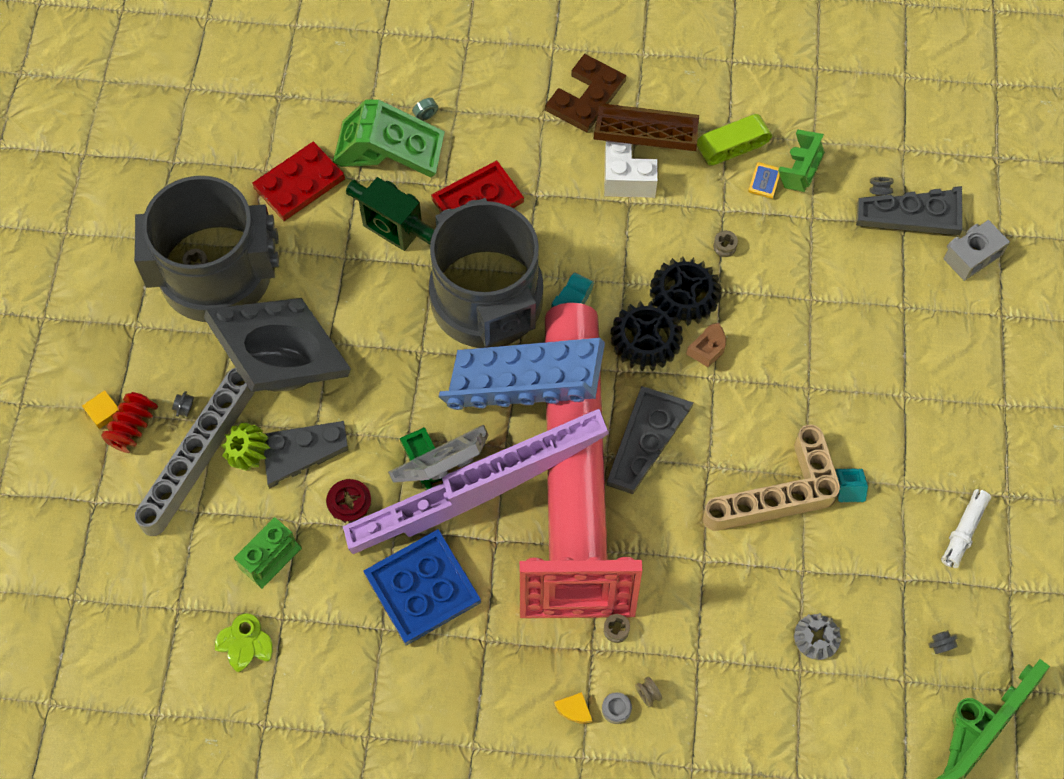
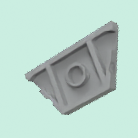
(437, 461)

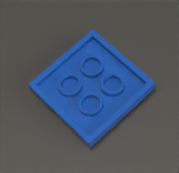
(422, 587)

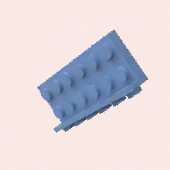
(525, 374)

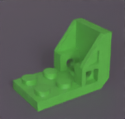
(383, 131)

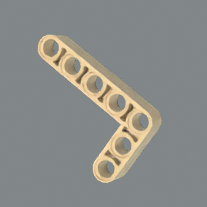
(782, 493)

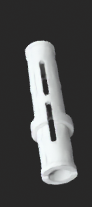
(961, 537)

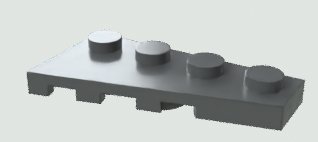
(649, 430)

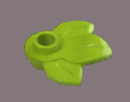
(243, 646)

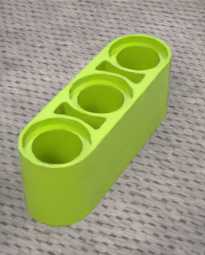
(734, 139)

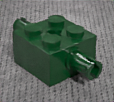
(390, 212)

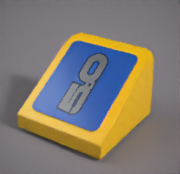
(764, 180)

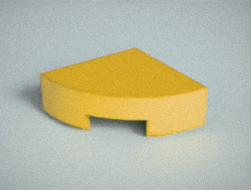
(574, 709)

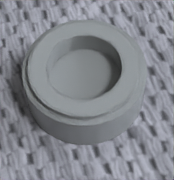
(616, 708)

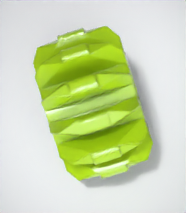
(245, 446)

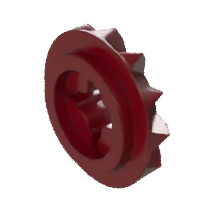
(354, 489)

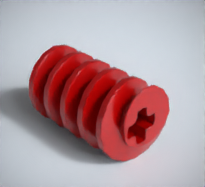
(128, 420)

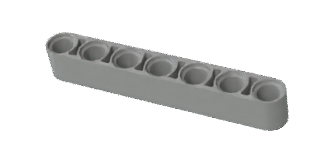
(196, 462)

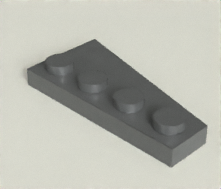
(922, 212)

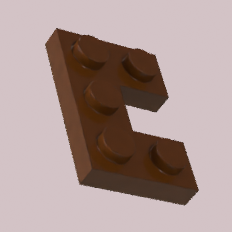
(603, 86)

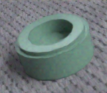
(425, 109)

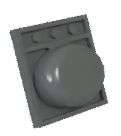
(276, 344)

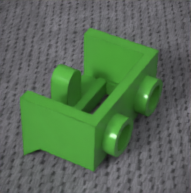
(807, 161)
(267, 553)

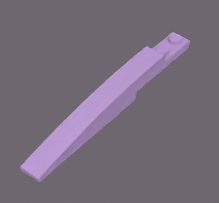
(477, 483)

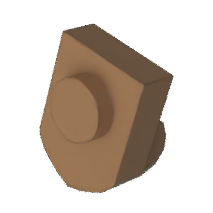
(708, 345)

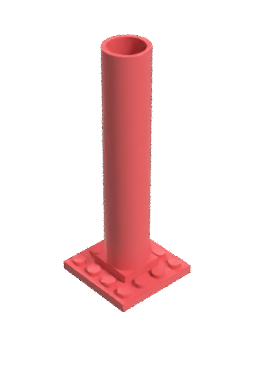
(578, 575)

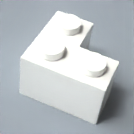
(626, 175)

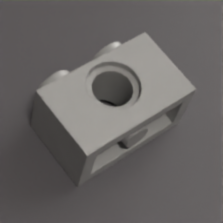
(968, 261)

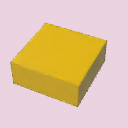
(101, 409)

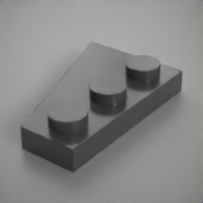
(301, 448)

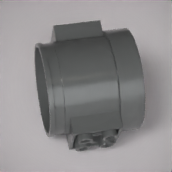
(197, 205)
(493, 316)

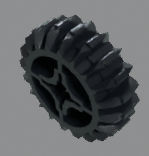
(689, 278)
(646, 349)

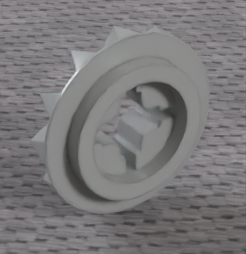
(820, 649)

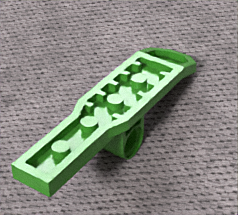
(975, 736)

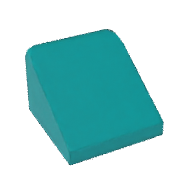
(852, 485)

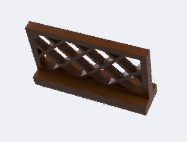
(647, 127)

